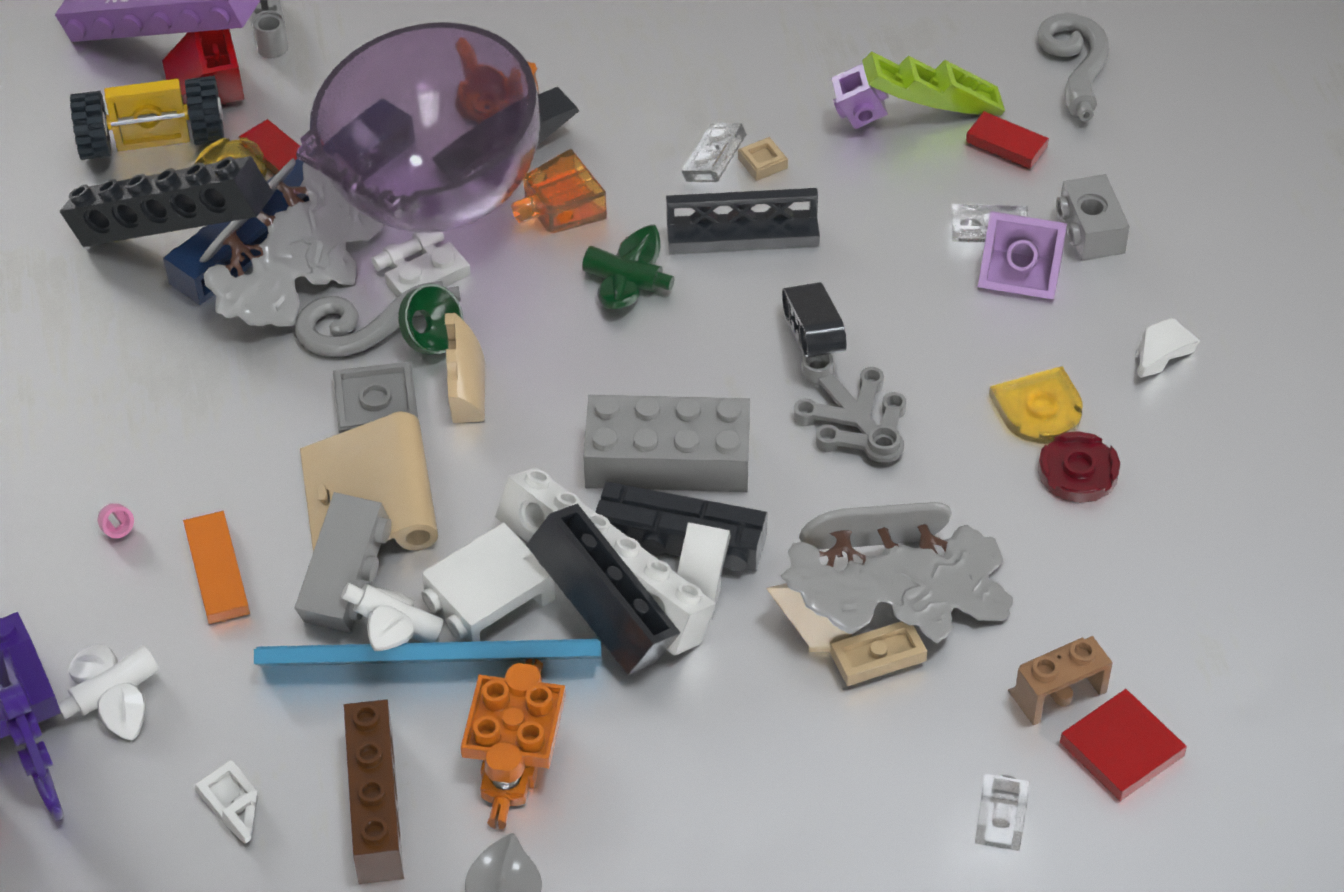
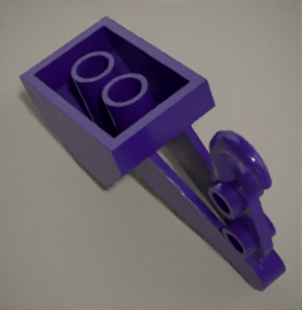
(25, 702)

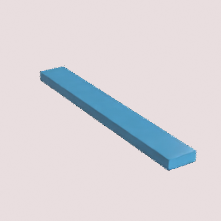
(429, 652)

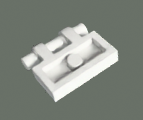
(433, 265)

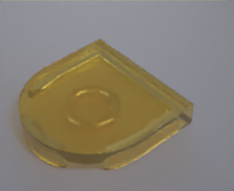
(1039, 405)

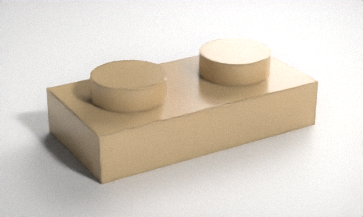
(878, 652)

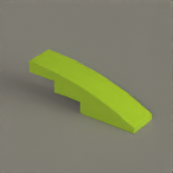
(940, 88)

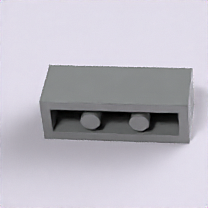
(342, 554)

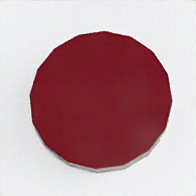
(1078, 467)

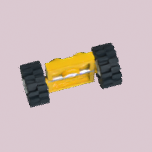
(146, 116)

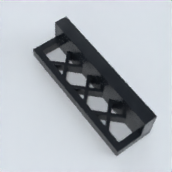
(742, 227)

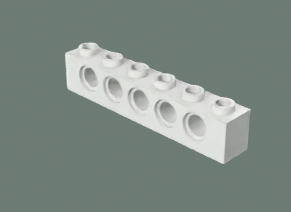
(534, 495)

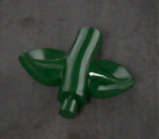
(629, 269)

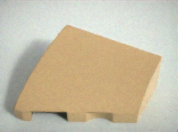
(464, 372)

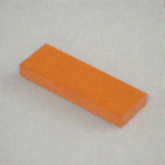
(216, 567)

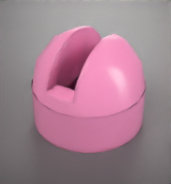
(122, 514)

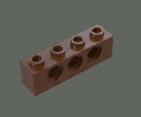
(373, 792)

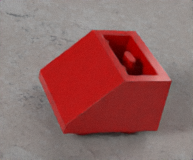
(203, 56)

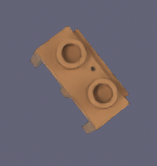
(1056, 671)

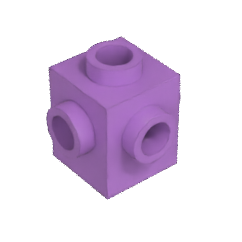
(858, 99)

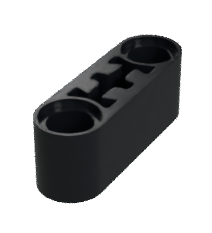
(814, 320)

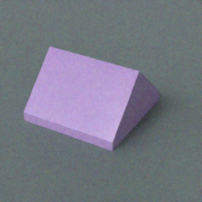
(1022, 255)

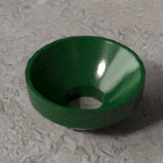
(433, 303)

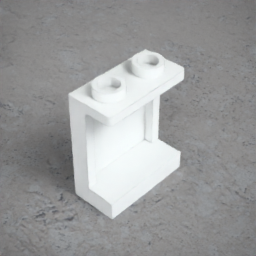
(485, 582)

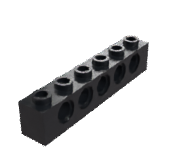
(167, 201)

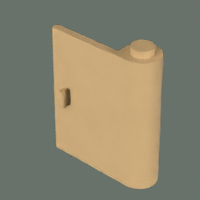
(375, 463)

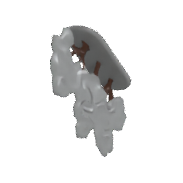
(301, 242)
(912, 580)

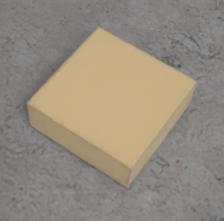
(762, 158)

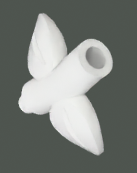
(391, 617)
(110, 688)

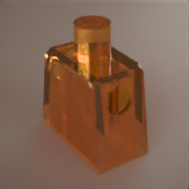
(561, 195)

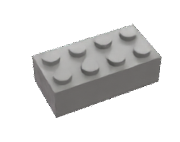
(667, 442)

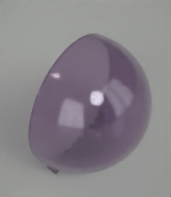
(426, 126)

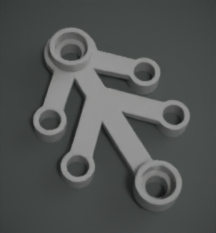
(879, 442)

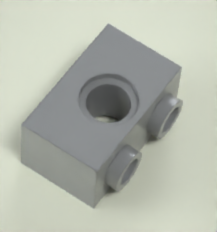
(1093, 217)

